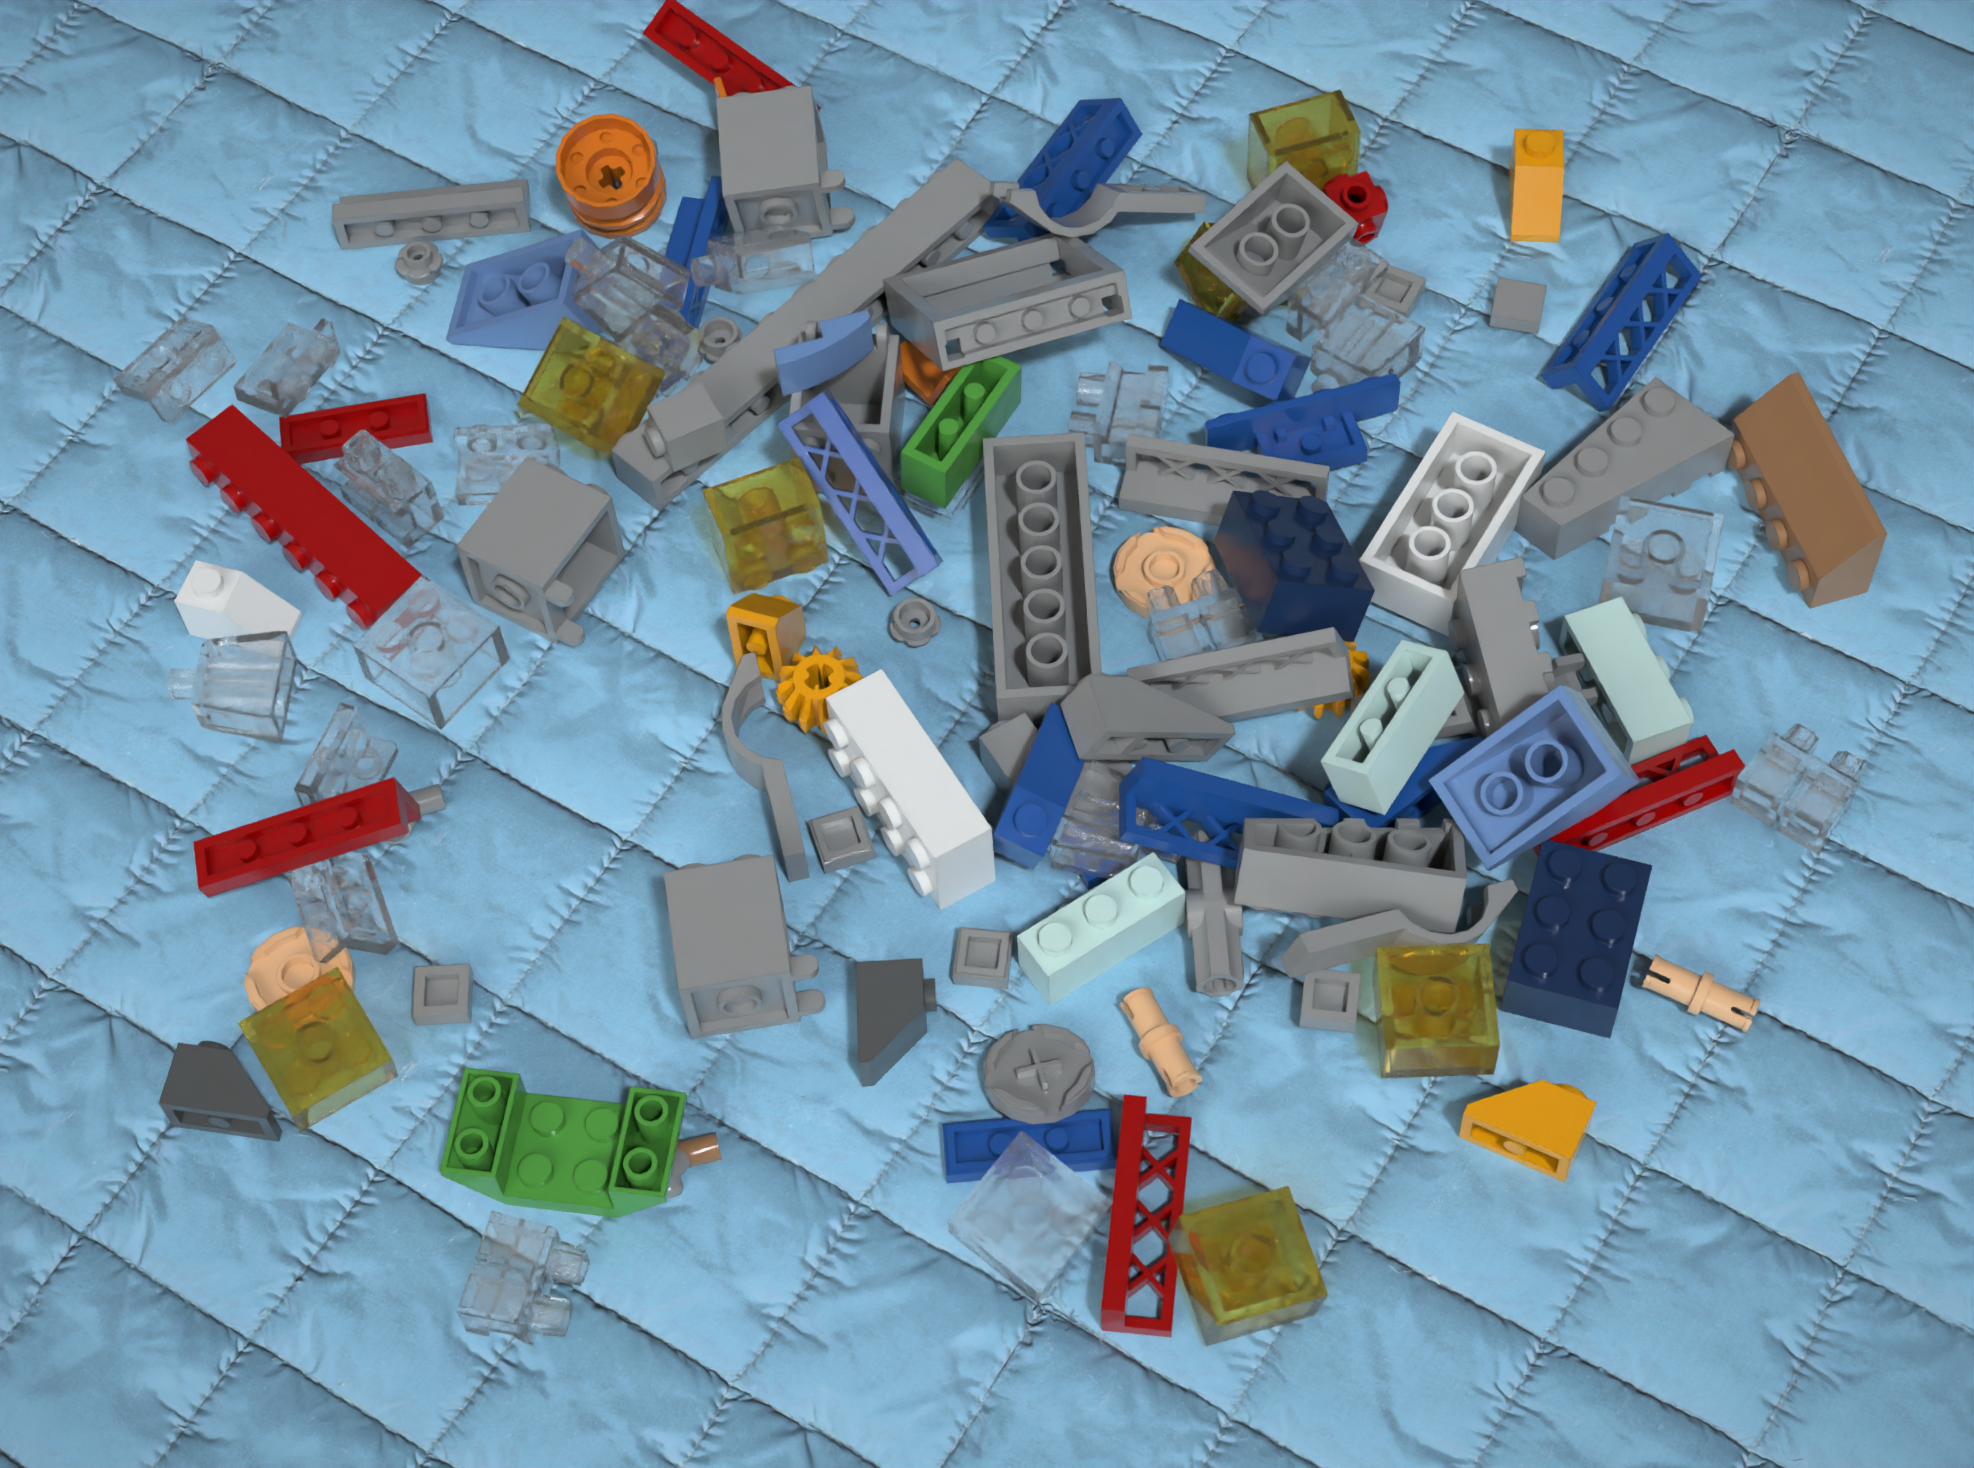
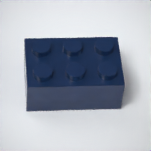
(1292, 564)
(1576, 938)

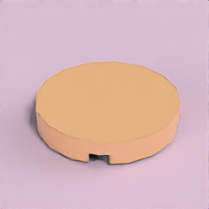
(1158, 560)
(287, 964)

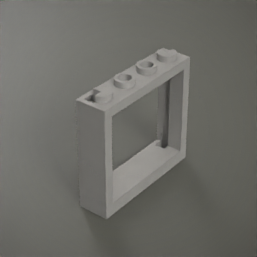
(1006, 299)

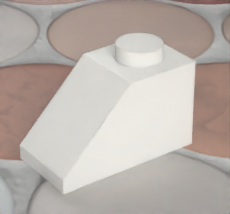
(231, 603)

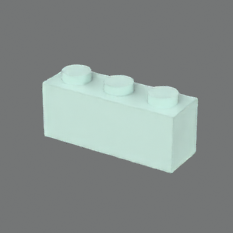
(1630, 681)
(1393, 726)
(1101, 928)

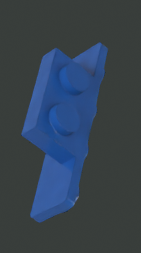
(1310, 427)

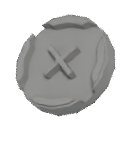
(1039, 1074)

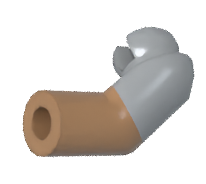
(690, 1154)

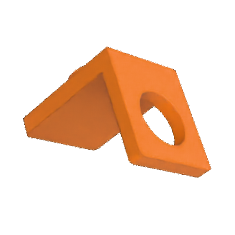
(924, 375)

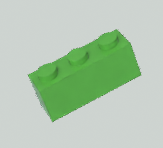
(953, 432)

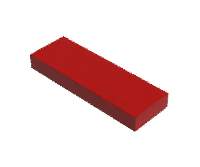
(323, 432)

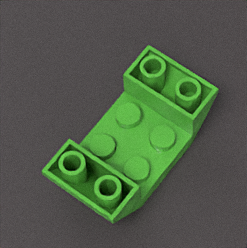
(562, 1149)

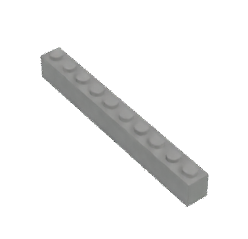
(744, 381)

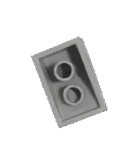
(1274, 238)

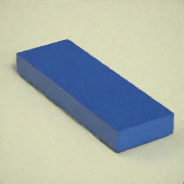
(1079, 1141)

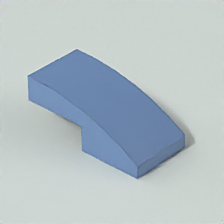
(840, 346)

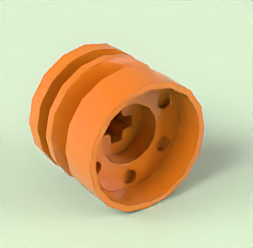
(606, 153)

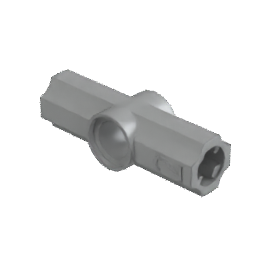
(1213, 925)

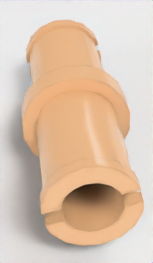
(1701, 993)
(1161, 1042)

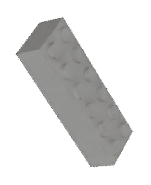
(1040, 570)

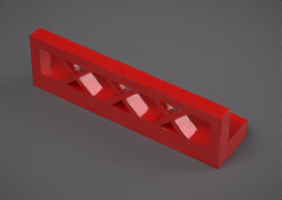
(710, 52)
(1662, 800)
(304, 836)
(1124, 1212)

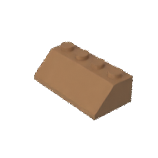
(1806, 494)

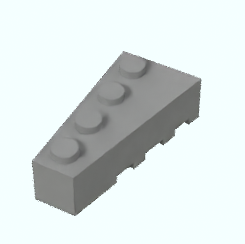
(1641, 451)
(1499, 643)
(1353, 869)

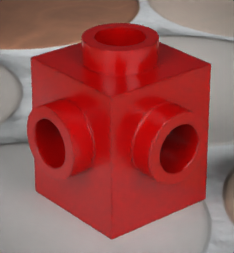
(1361, 201)

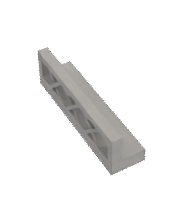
(432, 214)
(1200, 495)
(1258, 676)

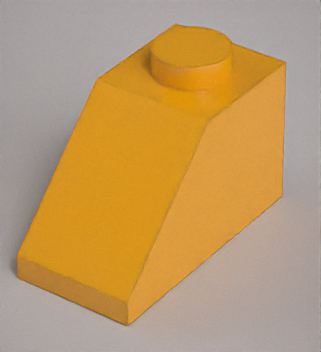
(1536, 185)
(768, 627)
(1532, 1125)

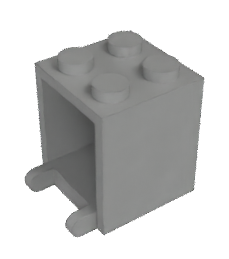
(778, 163)
(871, 398)
(542, 551)
(735, 948)

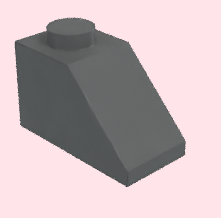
(890, 1012)
(214, 1094)

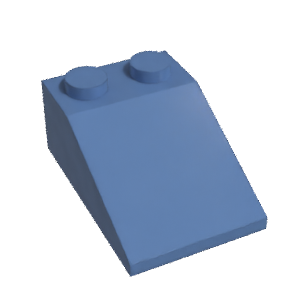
(518, 297)
(1534, 777)

